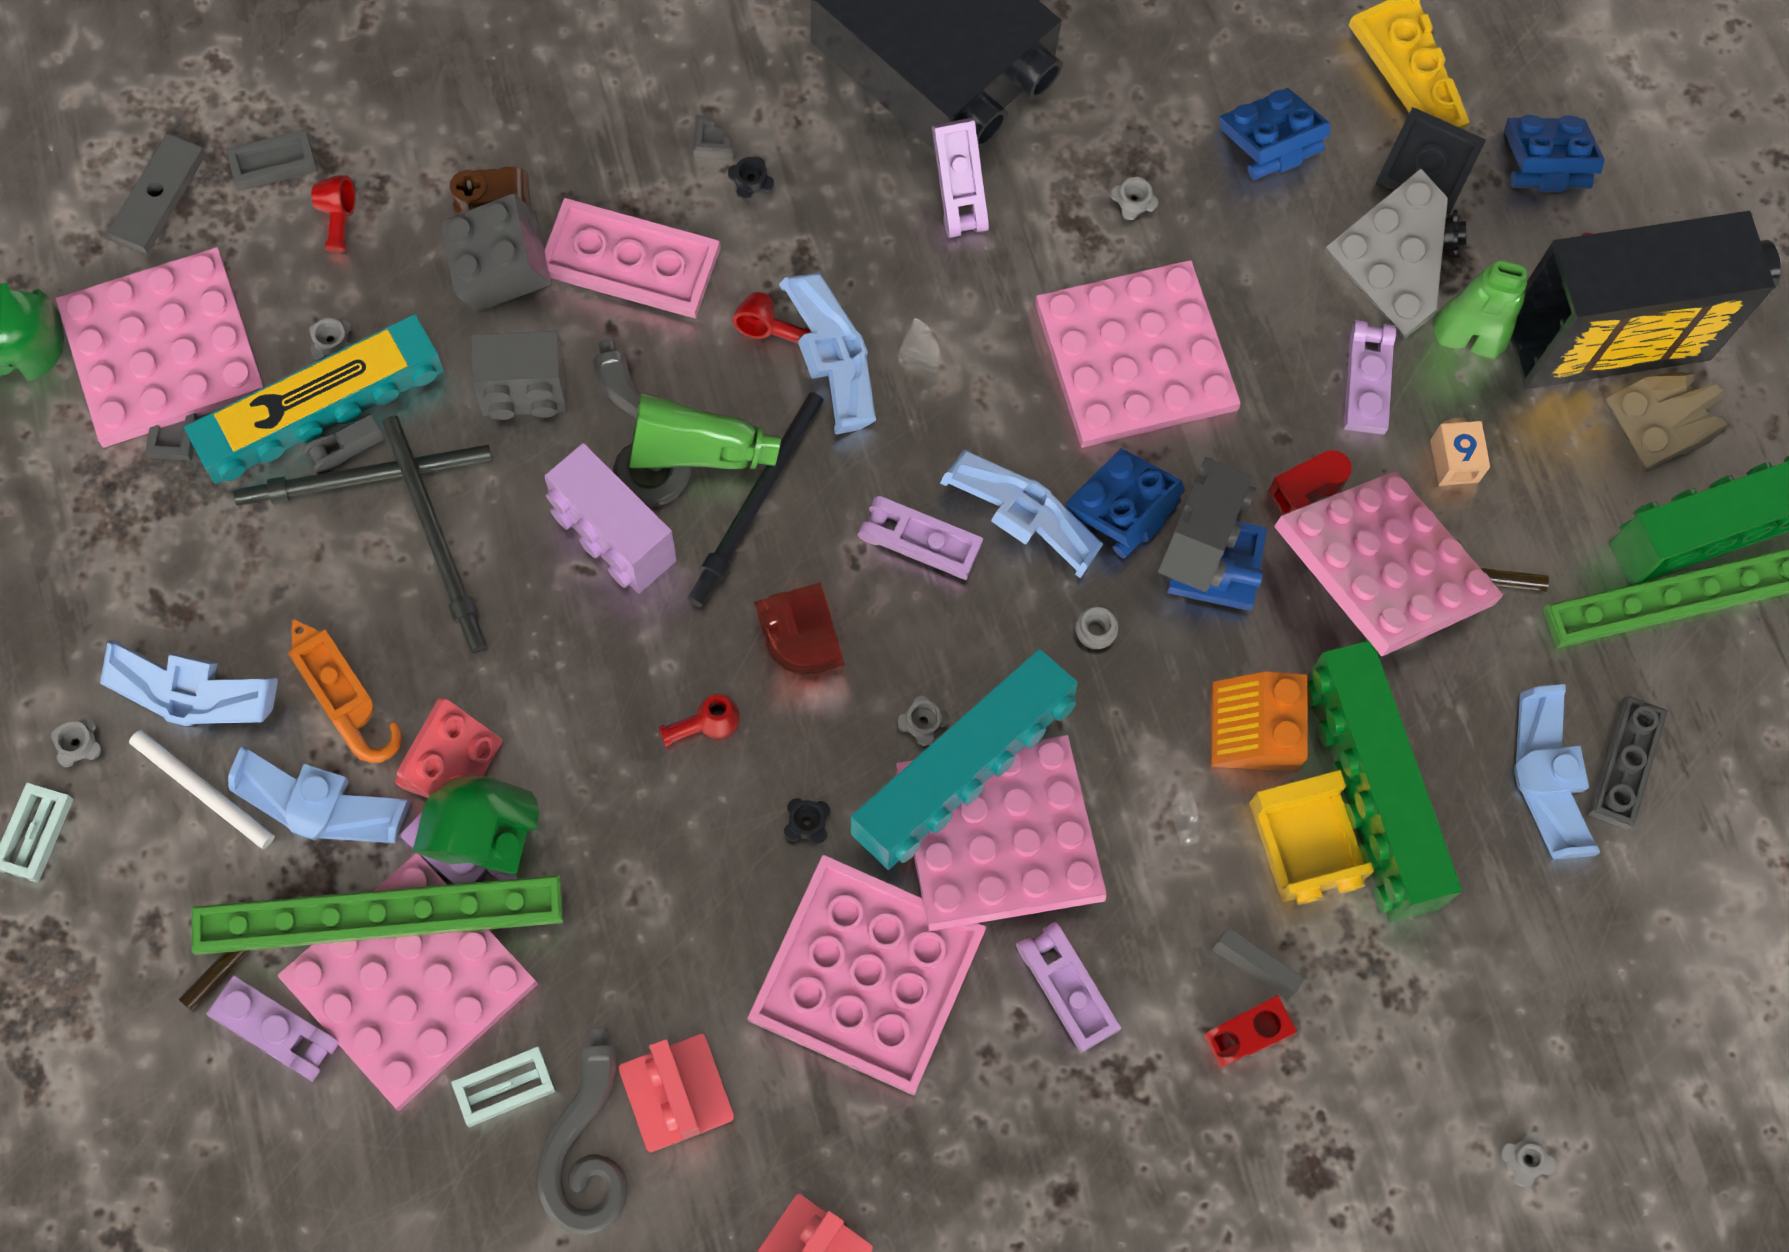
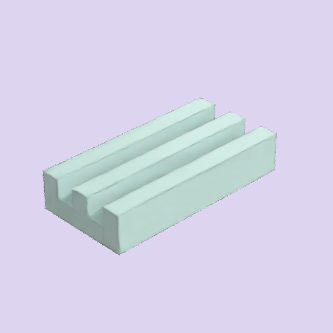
(49, 835)
(541, 1072)

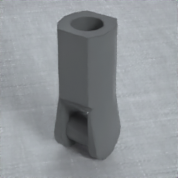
(351, 439)

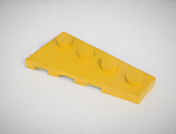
(1405, 52)

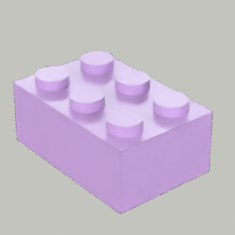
(609, 519)

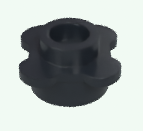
(750, 167)
(1454, 234)
(816, 812)

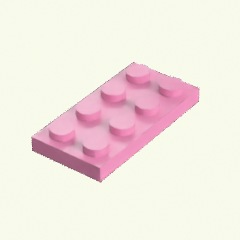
(630, 258)

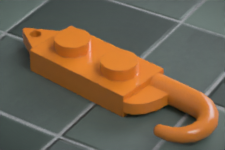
(338, 691)

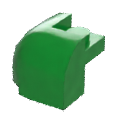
(28, 332)
(477, 823)

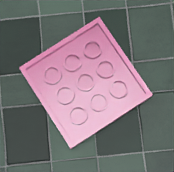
(159, 346)
(1136, 353)
(1388, 562)
(1014, 847)
(865, 976)
(408, 1001)

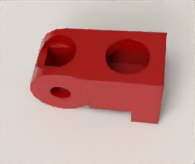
(1311, 479)
(1250, 1032)

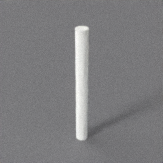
(202, 789)

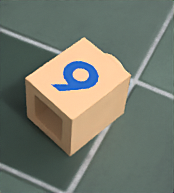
(1459, 452)

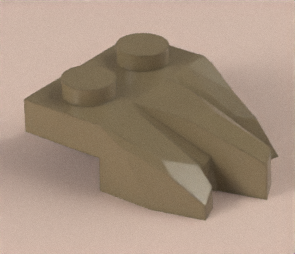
(1666, 416)

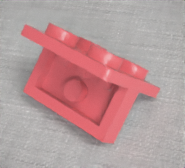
(446, 748)
(675, 1092)
(811, 1229)

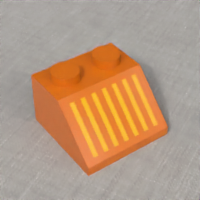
(1260, 722)

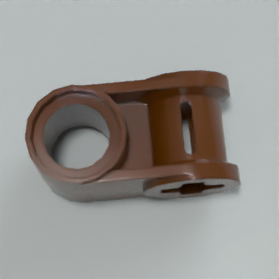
(488, 186)

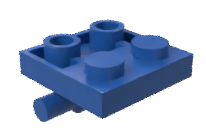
(1276, 132)
(1553, 153)
(1127, 500)
(1241, 575)

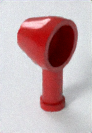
(338, 199)
(757, 320)
(709, 724)

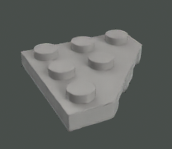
(1398, 253)

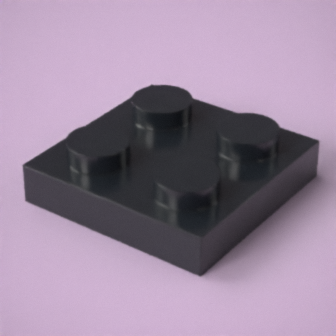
(1436, 148)

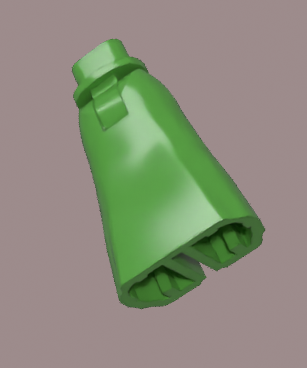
(1484, 310)
(682, 436)

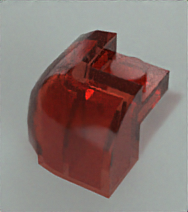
(800, 630)

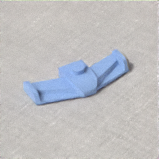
(833, 350)
(1025, 508)
(186, 689)
(1551, 773)
(315, 802)

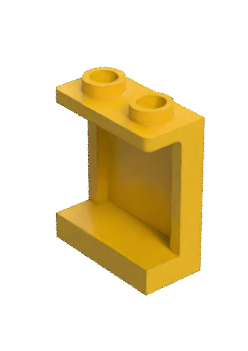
(1309, 838)

